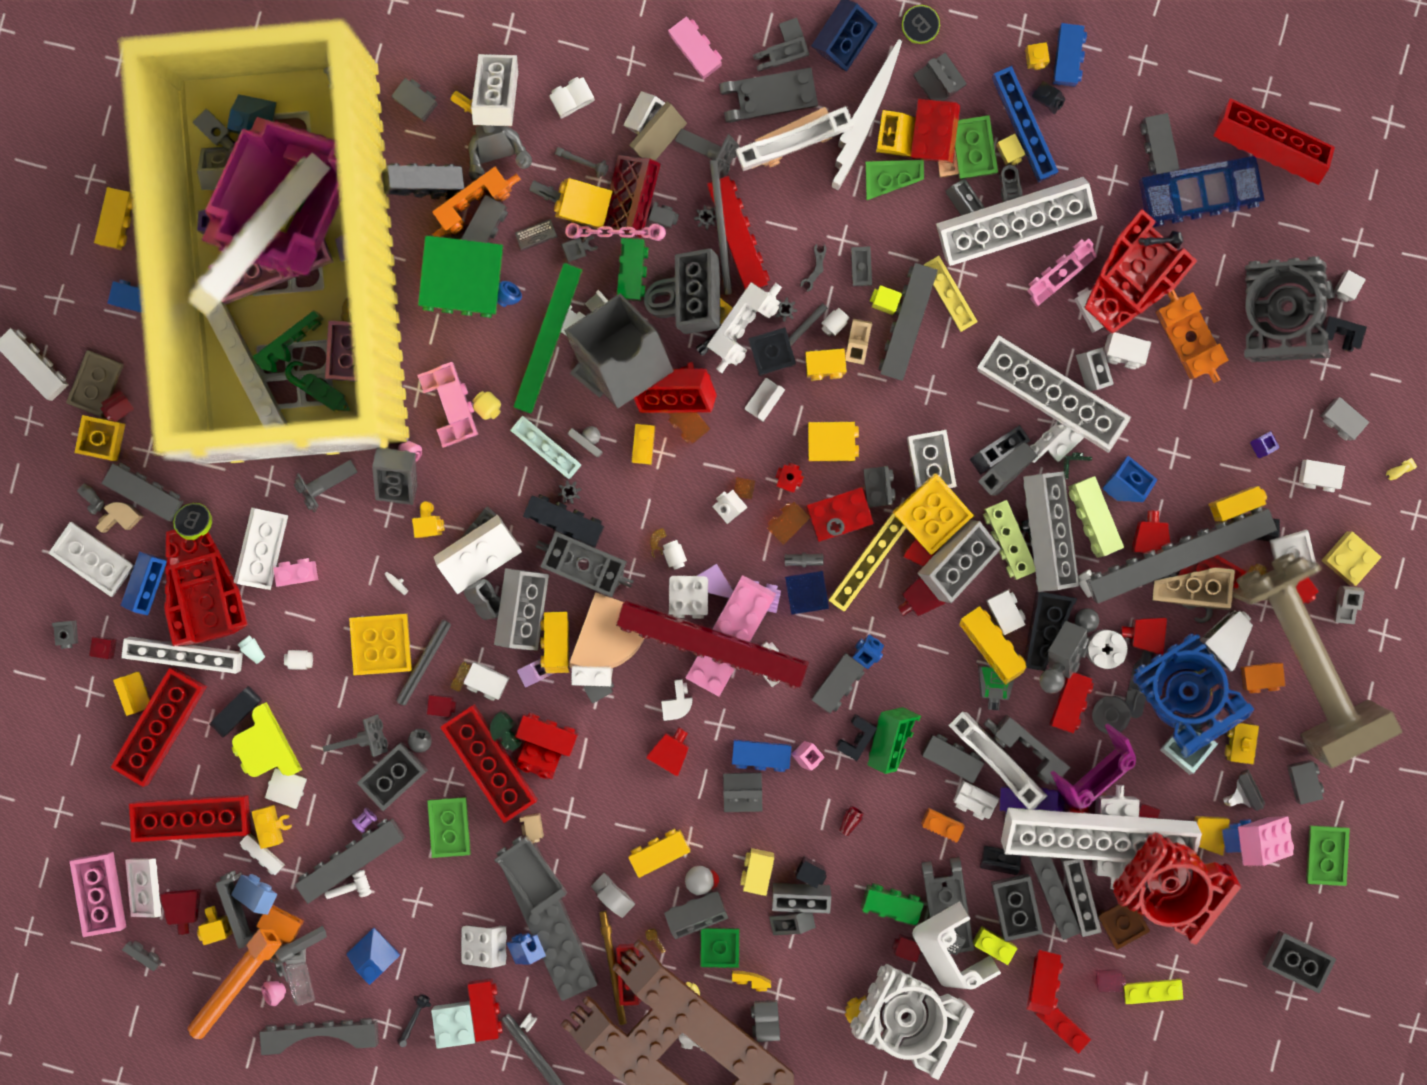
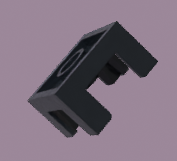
(1353, 332)
(772, 351)
(860, 740)

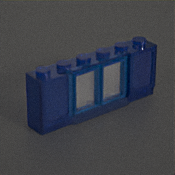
(1202, 191)

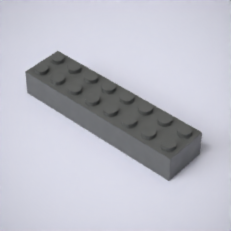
(563, 950)

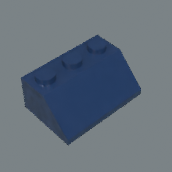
(844, 34)

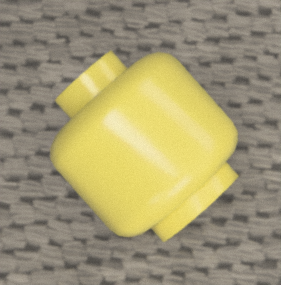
(486, 405)

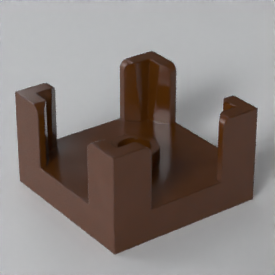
(1122, 925)

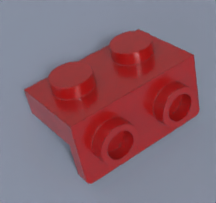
(538, 760)

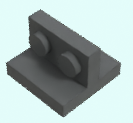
(940, 78)
(742, 792)

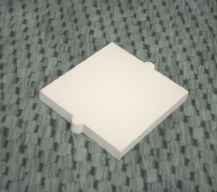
(285, 789)

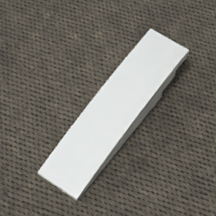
(853, 139)

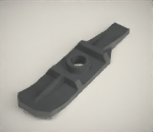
(1134, 697)

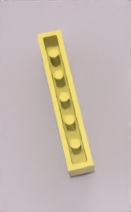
(867, 562)

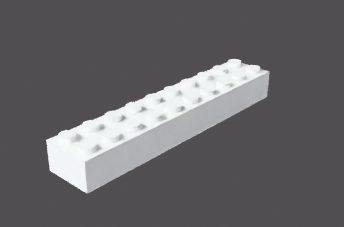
(257, 233)
(1088, 834)

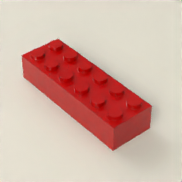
(1274, 141)
(158, 726)
(489, 764)
(189, 818)

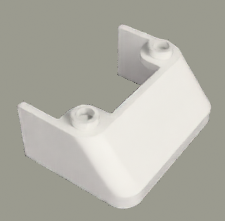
(933, 939)

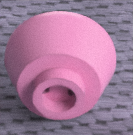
(412, 447)
(273, 992)

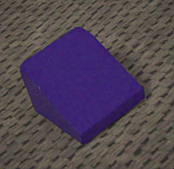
(1264, 445)

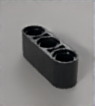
(235, 712)

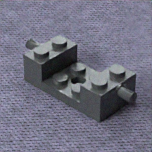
(604, 570)
(1009, 731)

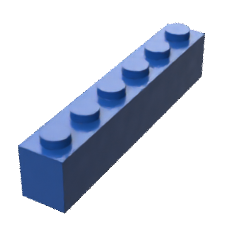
(1024, 124)

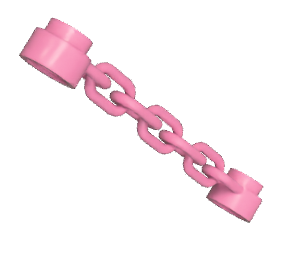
(652, 231)

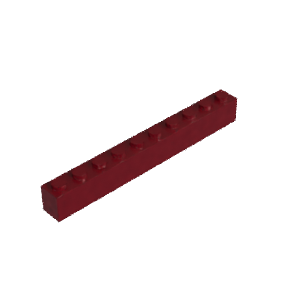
(713, 644)

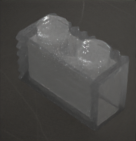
(300, 983)

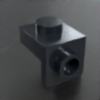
(1049, 97)

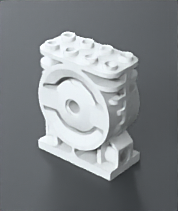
(938, 1038)

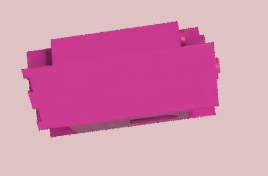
(251, 176)

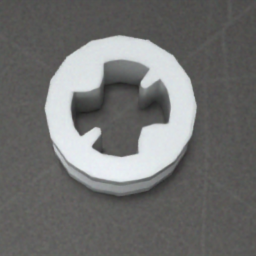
(528, 1022)

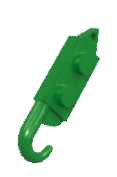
(317, 389)

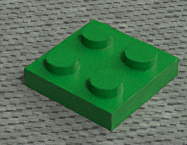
(720, 947)

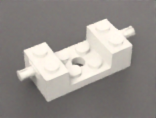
(734, 326)
(1116, 806)

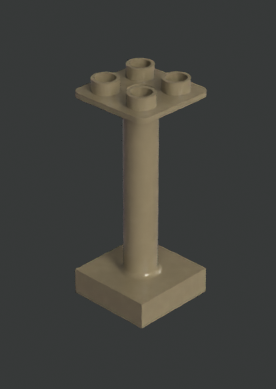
(1347, 728)

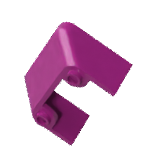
(1101, 776)

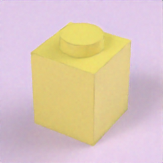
(1011, 150)

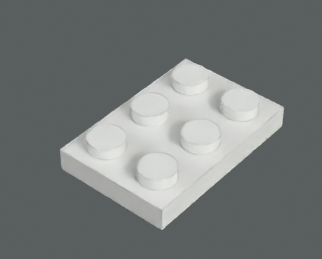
(143, 887)

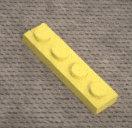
(951, 296)

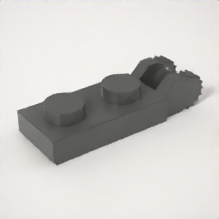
(783, 53)

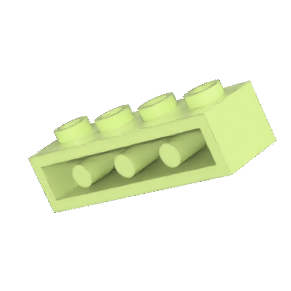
(1095, 517)
(1010, 540)

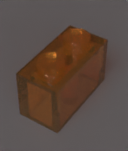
(690, 424)
(788, 522)

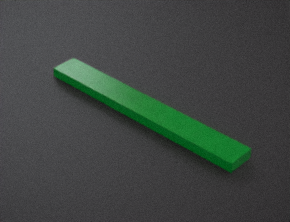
(548, 338)

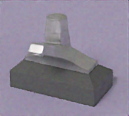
(1246, 793)

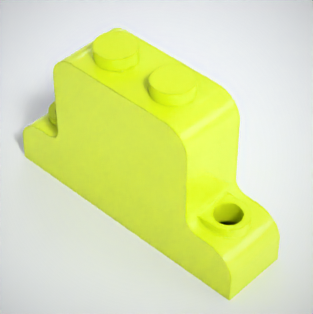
(264, 746)

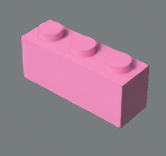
(695, 47)

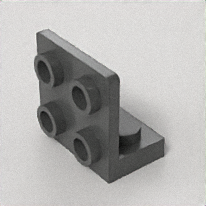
(878, 486)

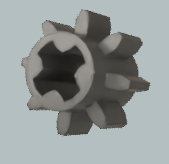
(701, 214)
(785, 315)
(564, 493)

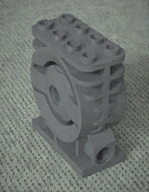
(1260, 282)

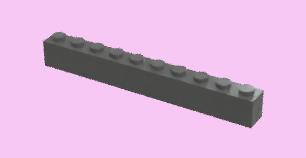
(1180, 555)

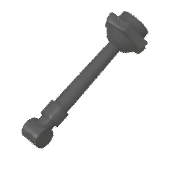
(600, 168)

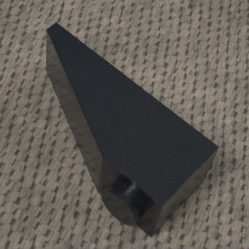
(999, 449)

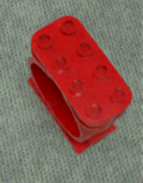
(1171, 893)

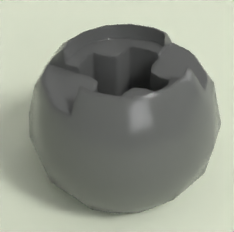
(419, 740)

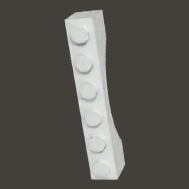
(796, 139)
(998, 759)

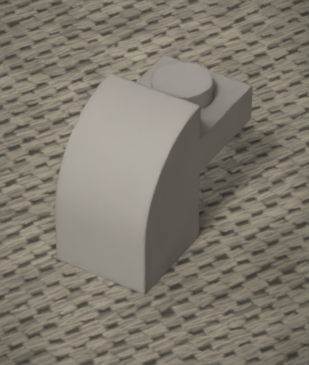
(1348, 602)
(612, 896)

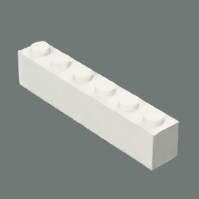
(186, 656)

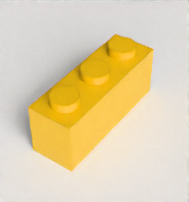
(114, 219)
(555, 642)
(658, 852)

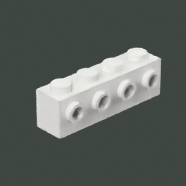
(31, 364)

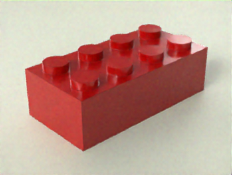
(679, 393)

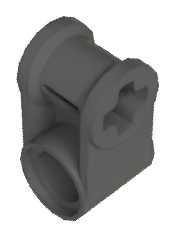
(1010, 186)

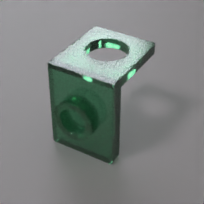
(1075, 457)

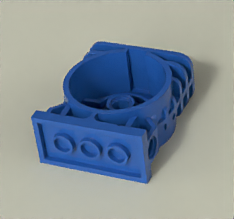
(1191, 656)

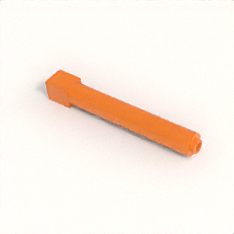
(260, 948)

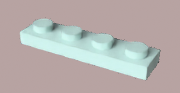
(546, 447)

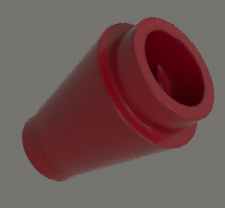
(851, 819)

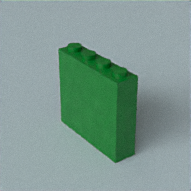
(460, 276)

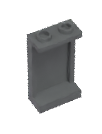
(530, 875)
(234, 909)

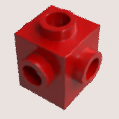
(788, 485)

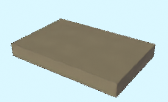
(658, 133)
(94, 382)

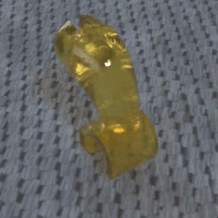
(345, 308)
(656, 536)
(462, 673)

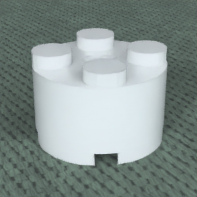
(1114, 656)

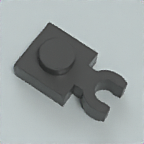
(576, 249)

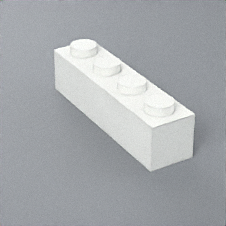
(264, 856)

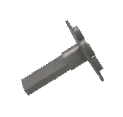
(711, 150)
(323, 483)
(371, 736)
(289, 950)

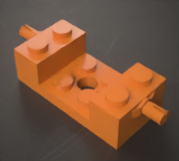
(491, 181)
(1202, 354)

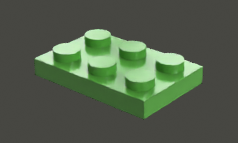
(975, 148)
(449, 827)
(1327, 855)

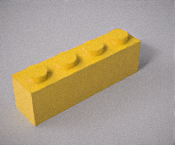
(992, 645)

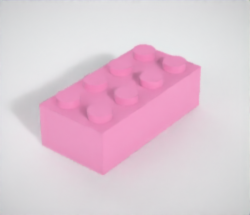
(98, 894)

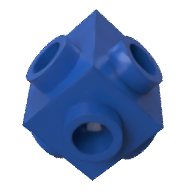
(868, 651)

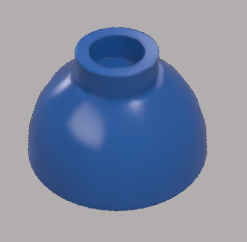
(508, 294)

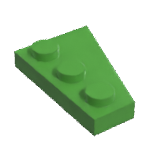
(891, 175)

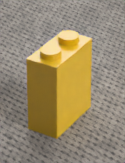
(582, 203)
(832, 441)
(1238, 503)

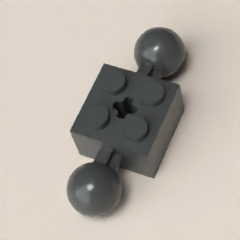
(1068, 650)

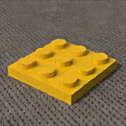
(933, 514)
(380, 644)

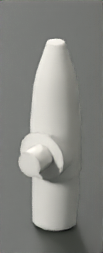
(396, 583)

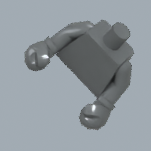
(493, 143)

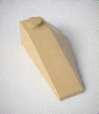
(1202, 589)

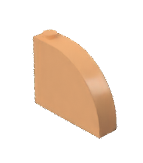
(600, 639)

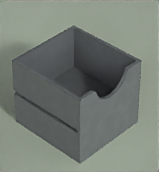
(619, 350)

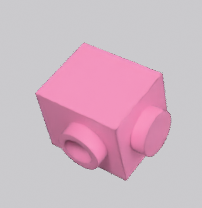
(807, 755)

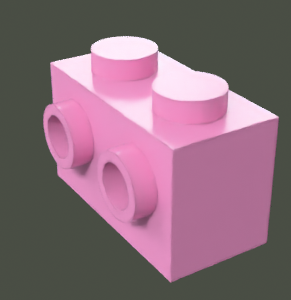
(296, 573)

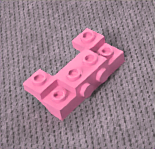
(1066, 269)
(454, 401)

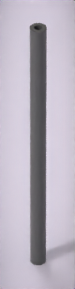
(720, 226)

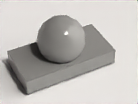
(589, 437)

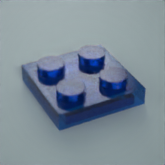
(807, 592)

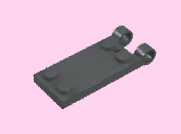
(771, 94)
(942, 897)

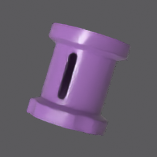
(364, 820)

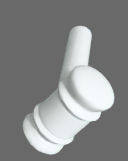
(360, 884)

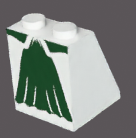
(1228, 638)

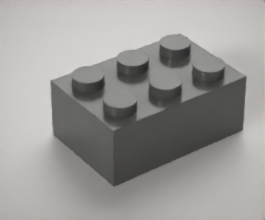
(395, 476)
(392, 776)
(1016, 907)
(1299, 961)

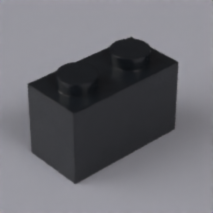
(811, 872)

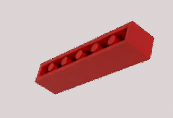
(738, 236)

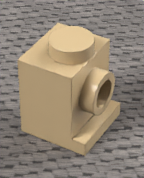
(532, 827)

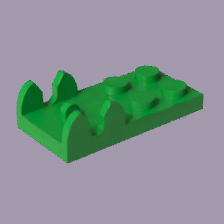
(279, 347)

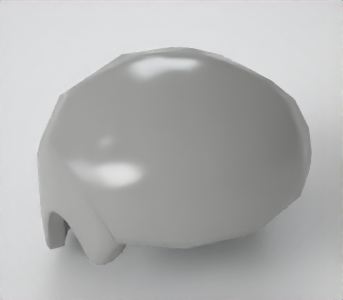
(699, 880)

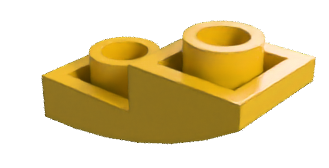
(758, 981)

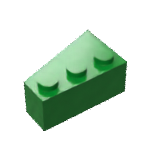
(632, 269)
(890, 737)
(892, 904)

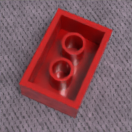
(935, 130)
(848, 507)

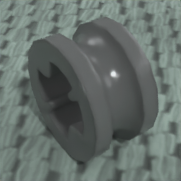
(837, 521)

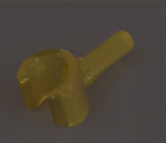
(651, 934)

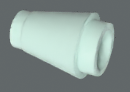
(251, 649)

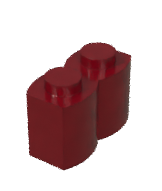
(116, 406)

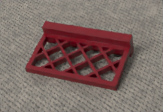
(640, 198)

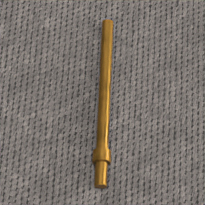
(606, 931)

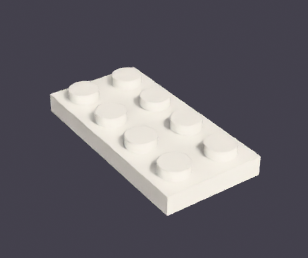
(260, 548)
(91, 559)

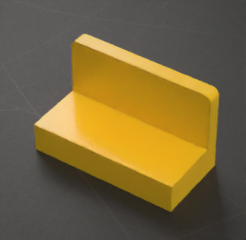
(132, 693)

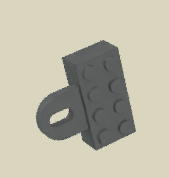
(692, 291)

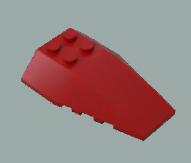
(1136, 274)
(199, 592)

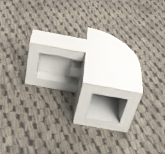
(678, 707)

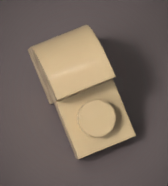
(858, 341)
(118, 512)

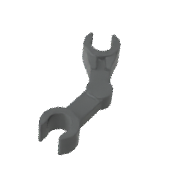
(818, 269)

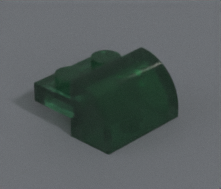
(501, 727)

